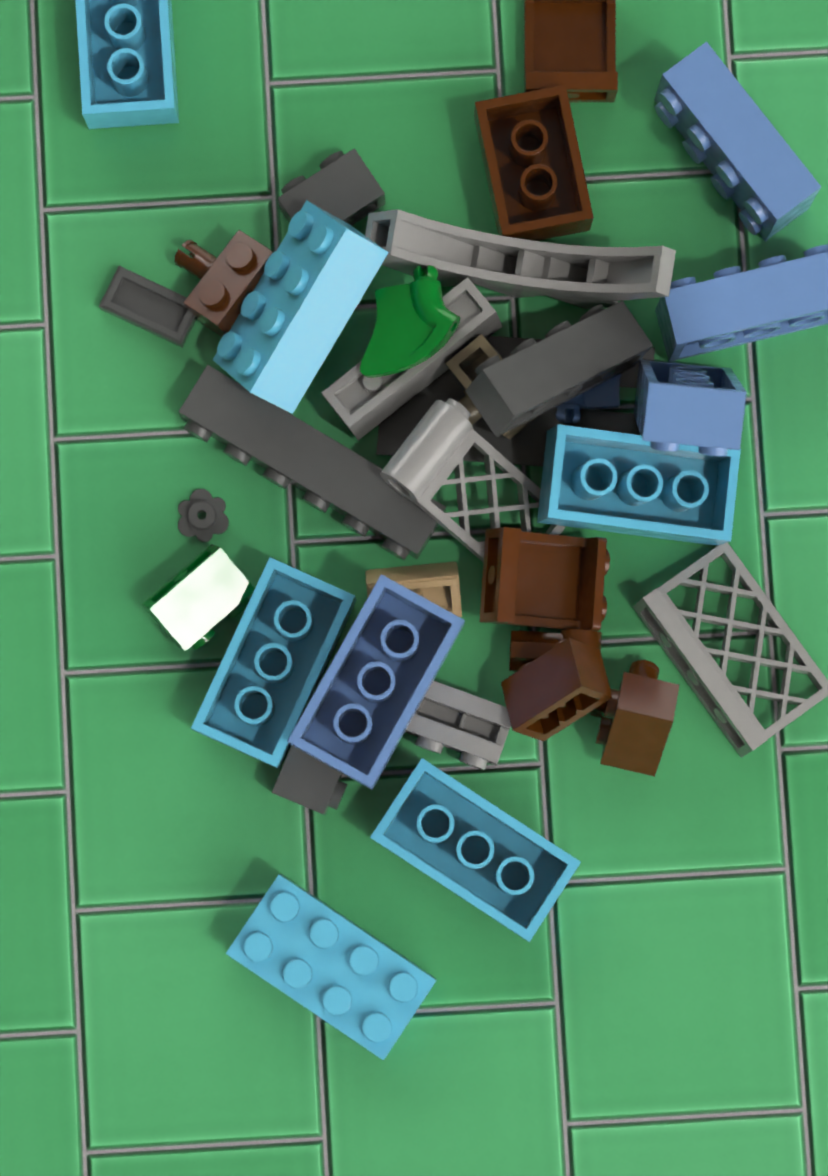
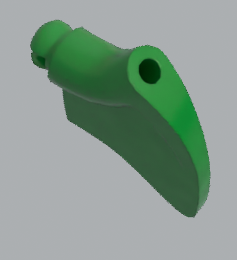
(409, 325)

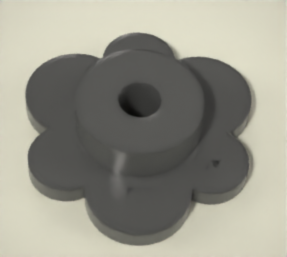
(215, 521)

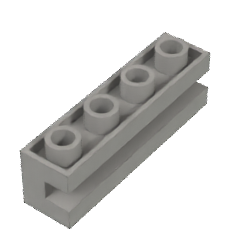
(368, 401)
(461, 724)

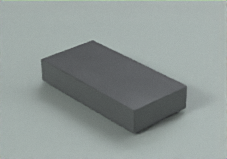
(148, 306)

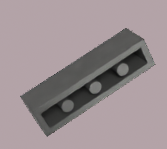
(557, 367)

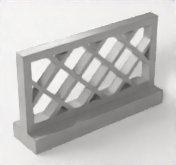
(707, 677)

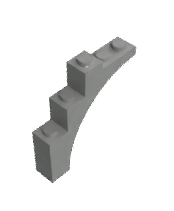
(521, 266)

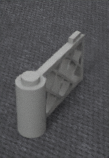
(431, 456)

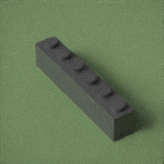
(306, 459)

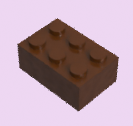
(533, 164)

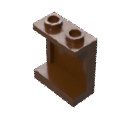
(571, 46)
(543, 580)

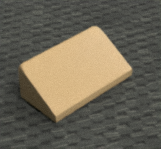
(432, 581)

